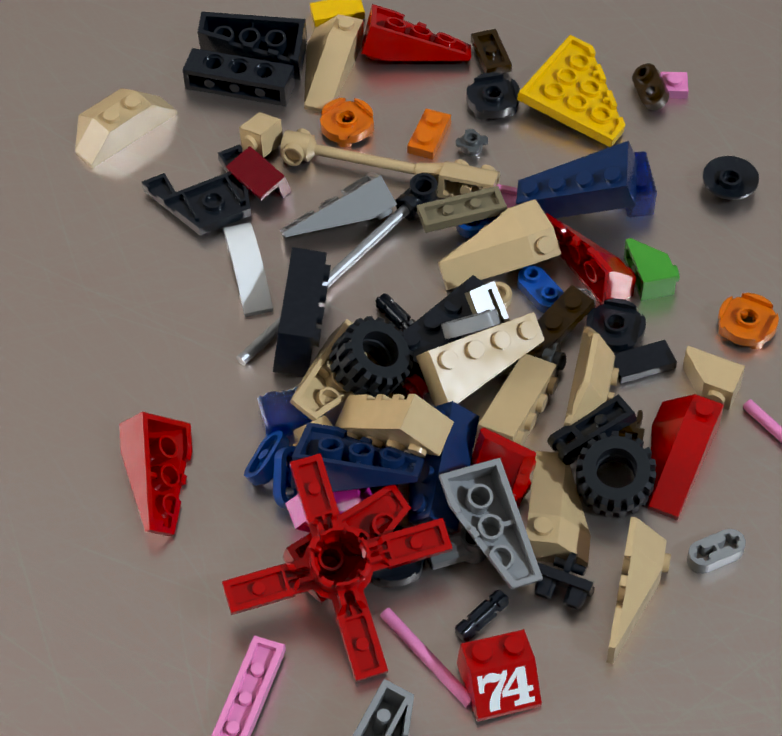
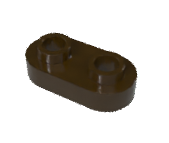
(647, 82)

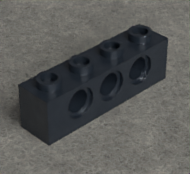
(239, 77)

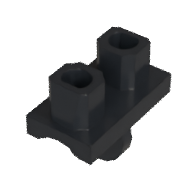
(577, 587)

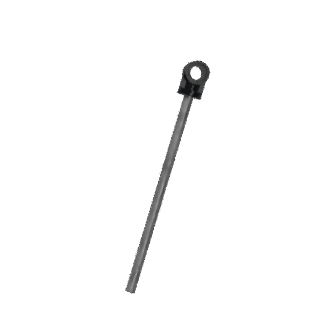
(422, 190)

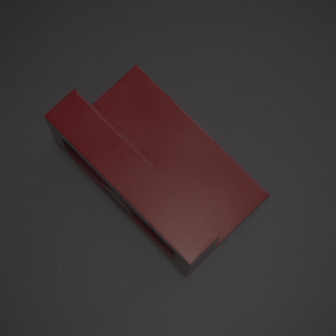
(258, 174)

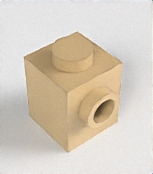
(261, 133)

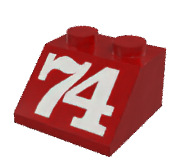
(499, 675)

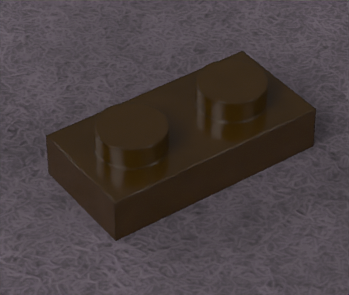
(491, 52)

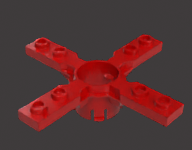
(348, 597)

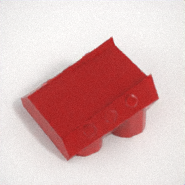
(516, 460)

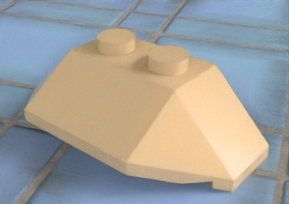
(118, 123)
(592, 377)

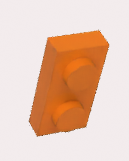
(429, 134)

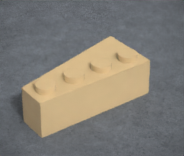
(470, 362)
(521, 399)
(396, 423)

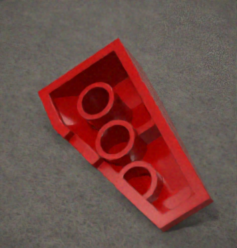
(593, 265)
(373, 517)

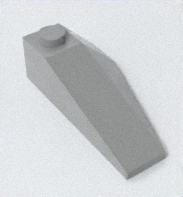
(360, 202)
(489, 513)

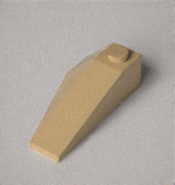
(330, 59)
(510, 242)
(318, 388)
(555, 512)
(639, 579)

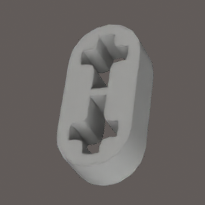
(470, 323)
(714, 547)

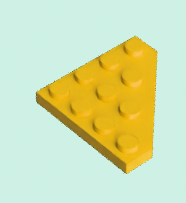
(575, 92)

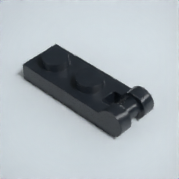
(608, 417)

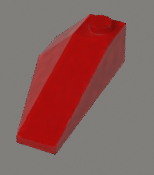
(394, 39)
(679, 446)
(155, 461)

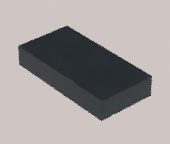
(644, 361)

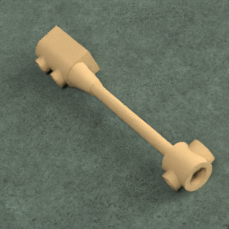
(451, 177)

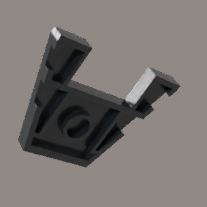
(208, 203)

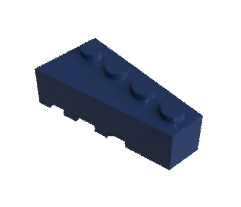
(585, 185)
(427, 495)

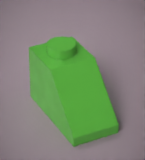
(652, 269)

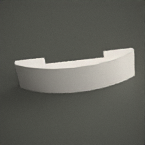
(248, 269)

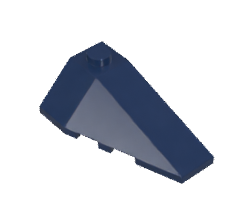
(356, 462)

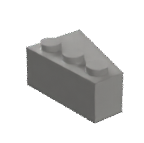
(387, 713)

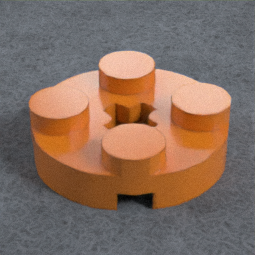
(346, 132)
(743, 333)

